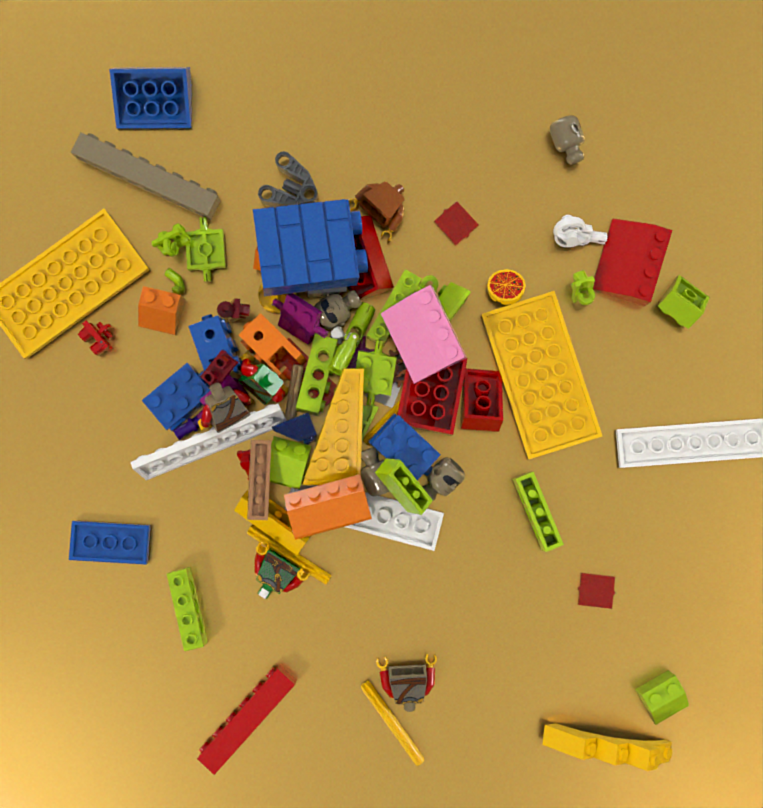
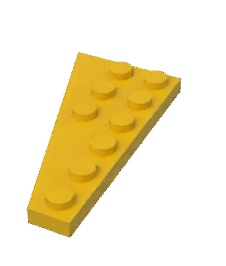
(340, 439)

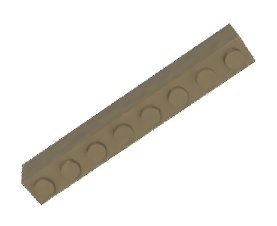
(146, 176)

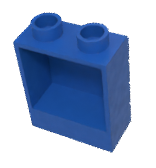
(309, 247)

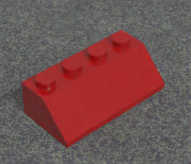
(378, 276)

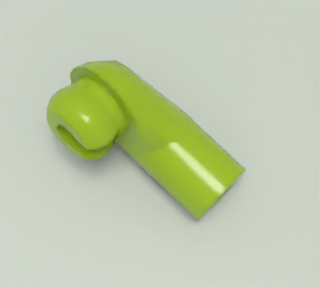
(177, 279)

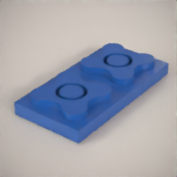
(109, 542)

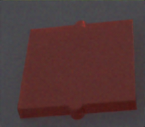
(456, 223)
(596, 590)

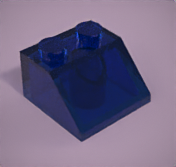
(299, 429)

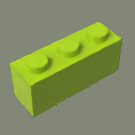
(403, 486)

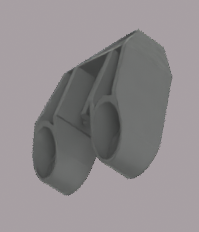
(295, 172)

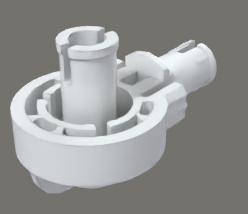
(568, 236)

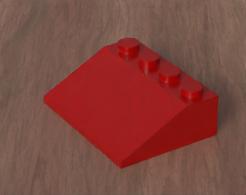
(631, 260)
(434, 400)

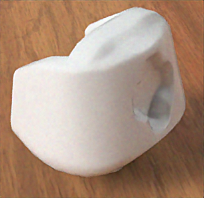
(337, 333)

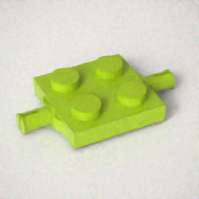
(206, 249)
(378, 372)

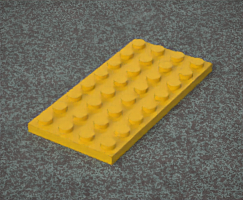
(67, 283)
(541, 375)

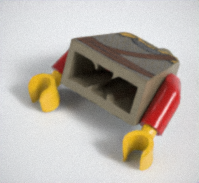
(224, 408)
(408, 683)

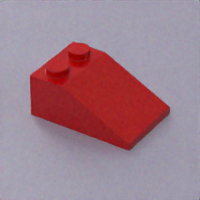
(482, 400)

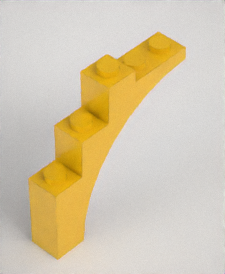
(615, 751)

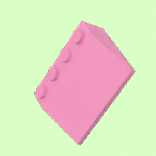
(423, 334)

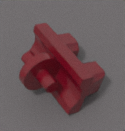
(233, 310)
(219, 368)

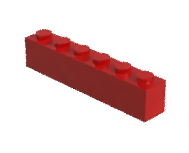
(247, 719)

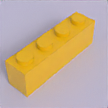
(276, 526)

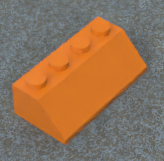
(327, 507)

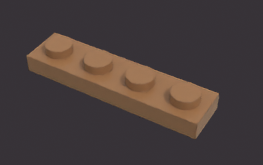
(259, 480)

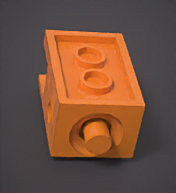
(266, 341)

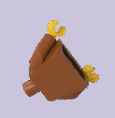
(382, 204)

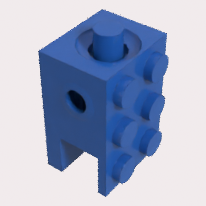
(211, 337)
(177, 397)
(401, 442)

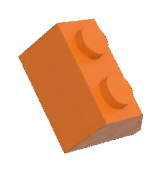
(160, 310)

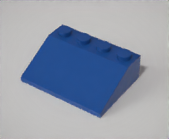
(152, 97)

